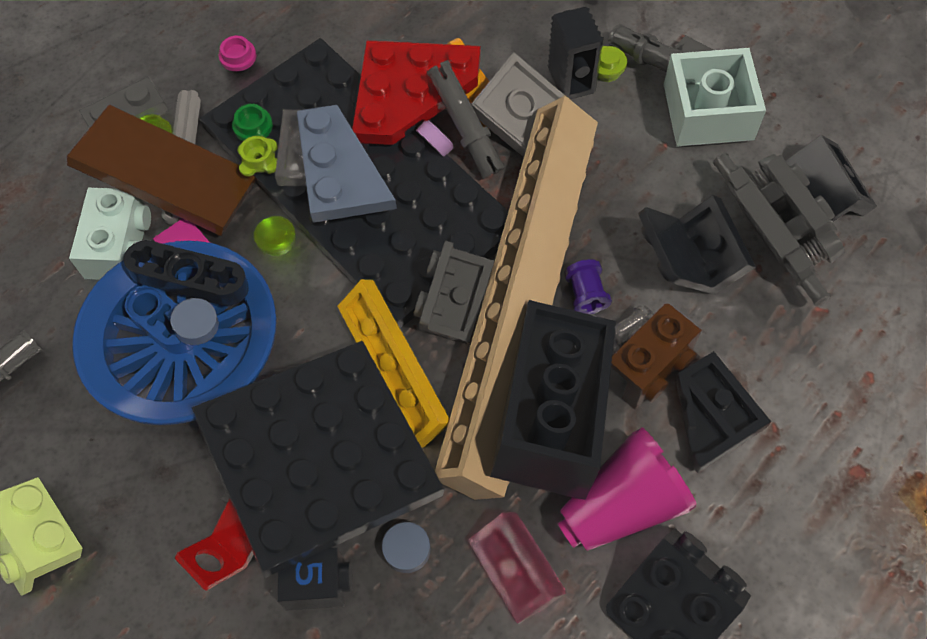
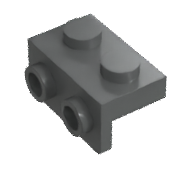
(454, 294)

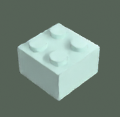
(713, 97)

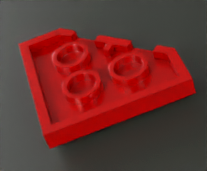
(398, 91)

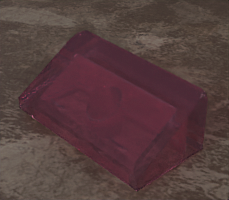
(516, 566)

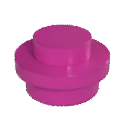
(237, 53)

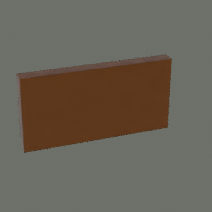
(161, 169)

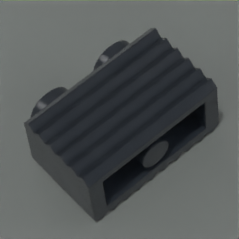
(575, 52)

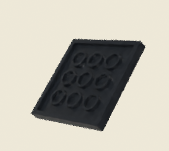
(315, 456)

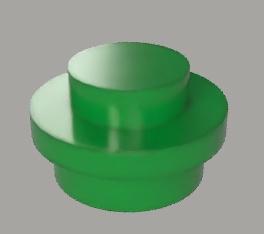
(251, 121)

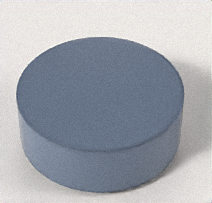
(194, 321)
(406, 547)

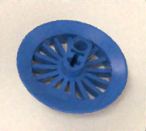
(159, 351)

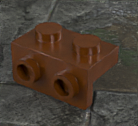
(654, 353)

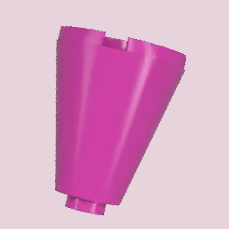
(629, 495)

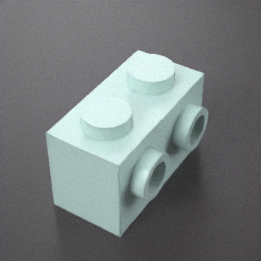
(106, 229)

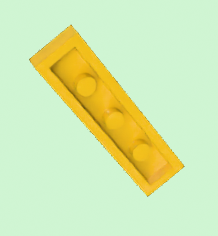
(374, 324)

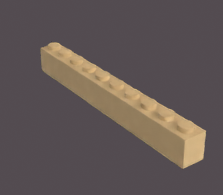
(523, 270)

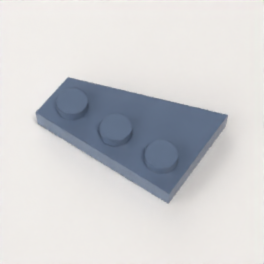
(338, 169)

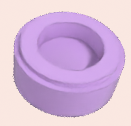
(435, 137)

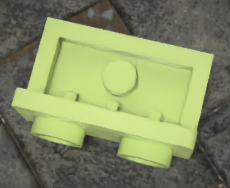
(32, 535)

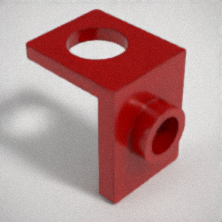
(226, 544)

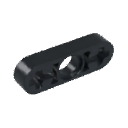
(173, 259)

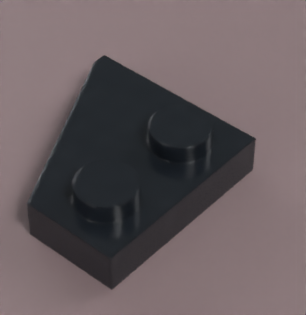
(716, 411)

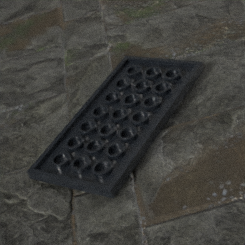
(431, 191)

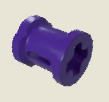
(587, 286)

